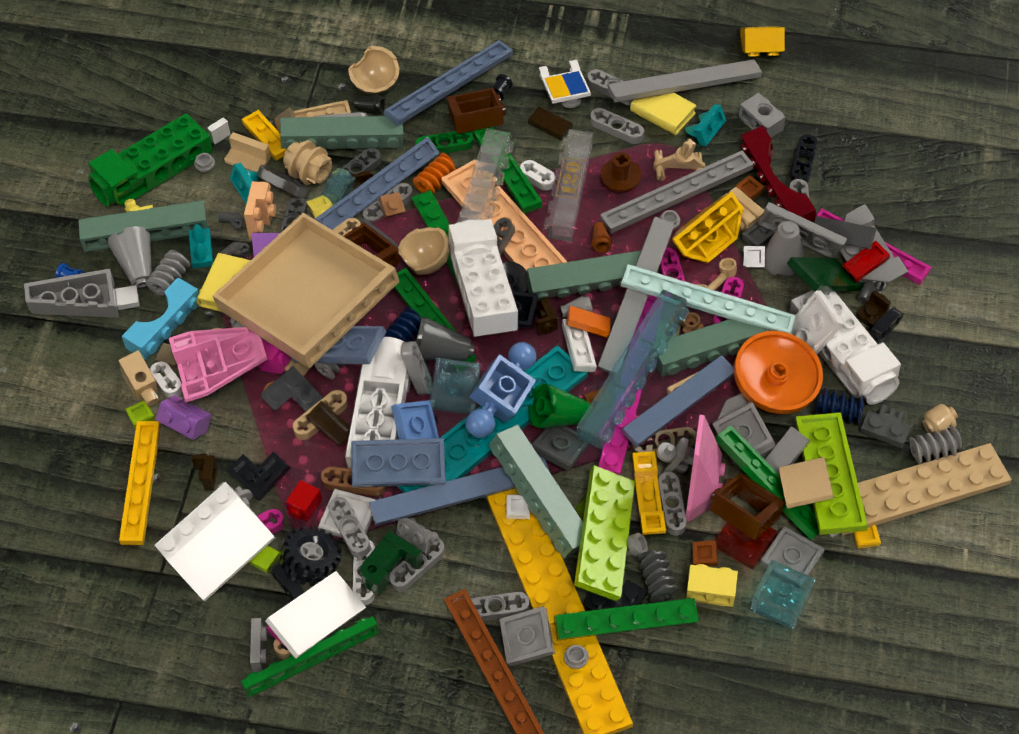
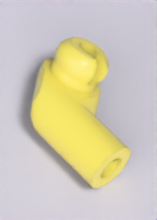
(131, 206)

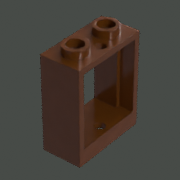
(476, 110)
(367, 235)
(762, 499)

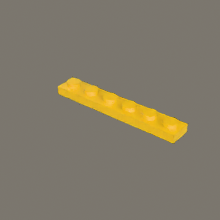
(140, 483)

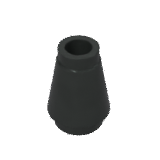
(371, 103)

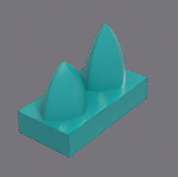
(709, 125)
(242, 180)
(200, 247)

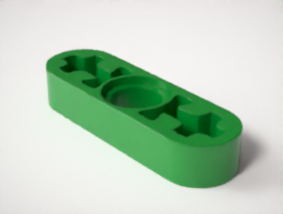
(460, 145)

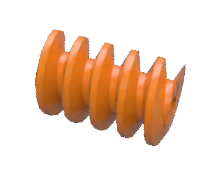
(431, 175)

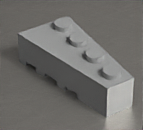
(74, 295)

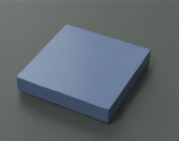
(415, 420)

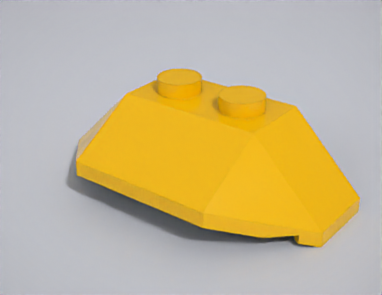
(710, 230)

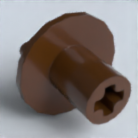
(621, 173)

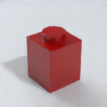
(303, 501)

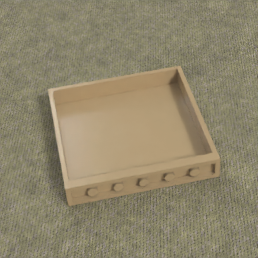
(306, 289)

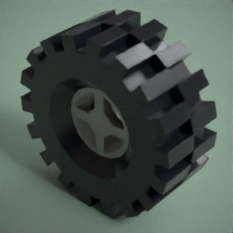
(309, 555)

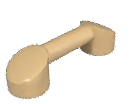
(727, 269)

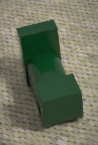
(384, 559)

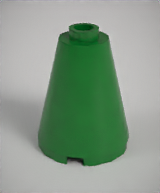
(555, 407)

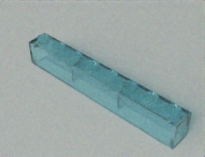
(632, 369)

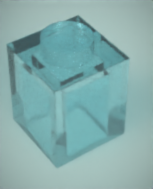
(338, 185)

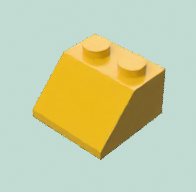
(763, 40)

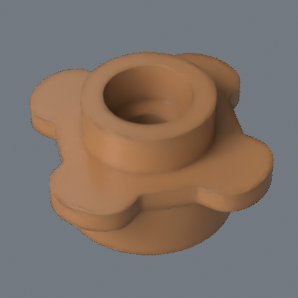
(691, 318)

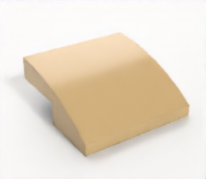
(806, 482)

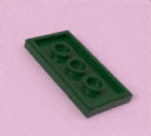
(823, 274)

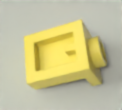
(319, 205)

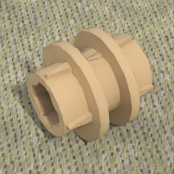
(307, 162)

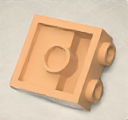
(259, 208)

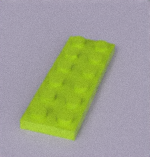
(829, 440)
(605, 533)

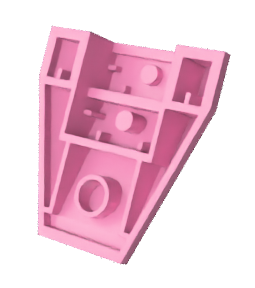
(214, 358)
(705, 471)

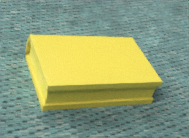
(665, 110)
(221, 272)

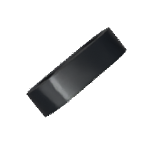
(886, 324)

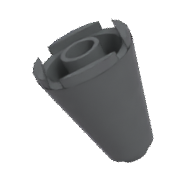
(442, 342)

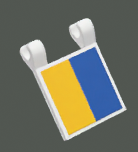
(565, 85)

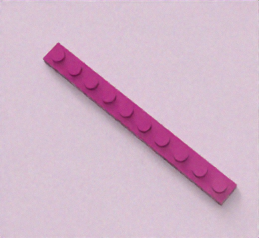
(615, 451)

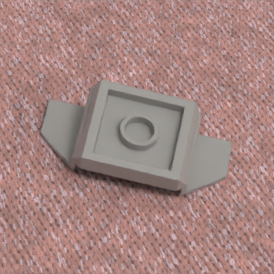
(888, 270)
(747, 422)

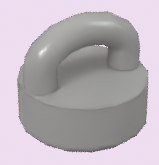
(636, 545)

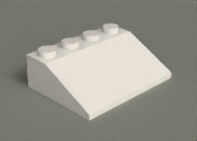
(215, 541)

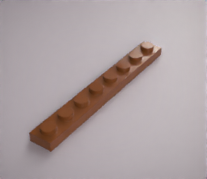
(492, 664)

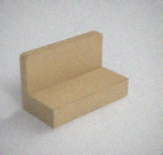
(248, 152)

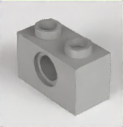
(760, 112)

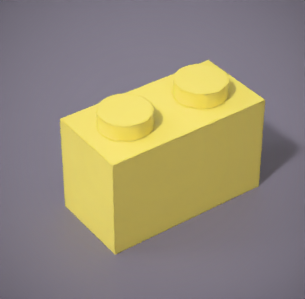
(712, 585)

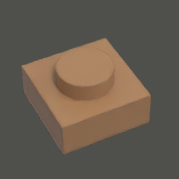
(391, 204)

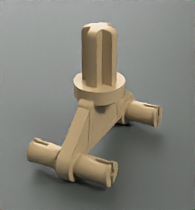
(683, 158)

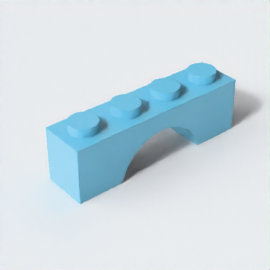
(149, 335)

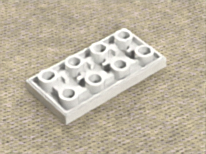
(315, 614)

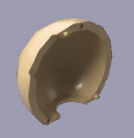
(375, 71)
(425, 250)

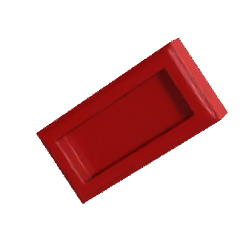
(866, 261)

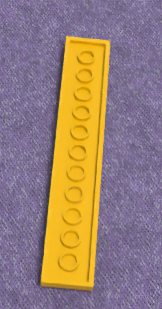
(548, 584)

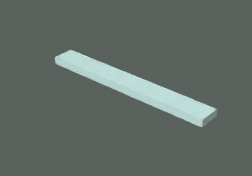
(708, 300)

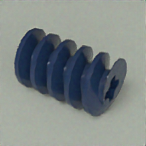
(405, 326)
(836, 405)

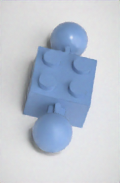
(501, 389)

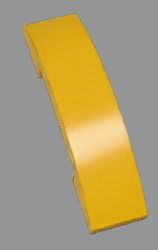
(648, 493)

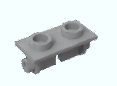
(416, 534)

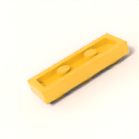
(264, 132)

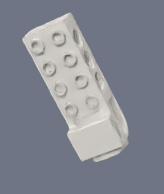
(482, 277)
(855, 357)
(380, 386)

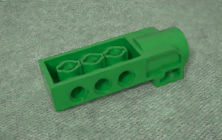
(148, 161)

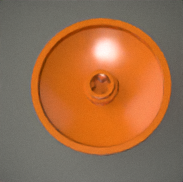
(778, 372)

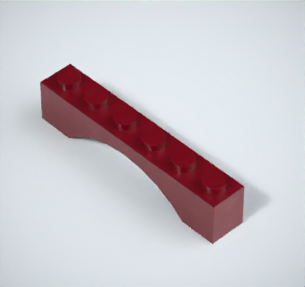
(759, 148)

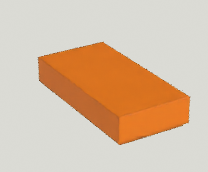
(588, 321)

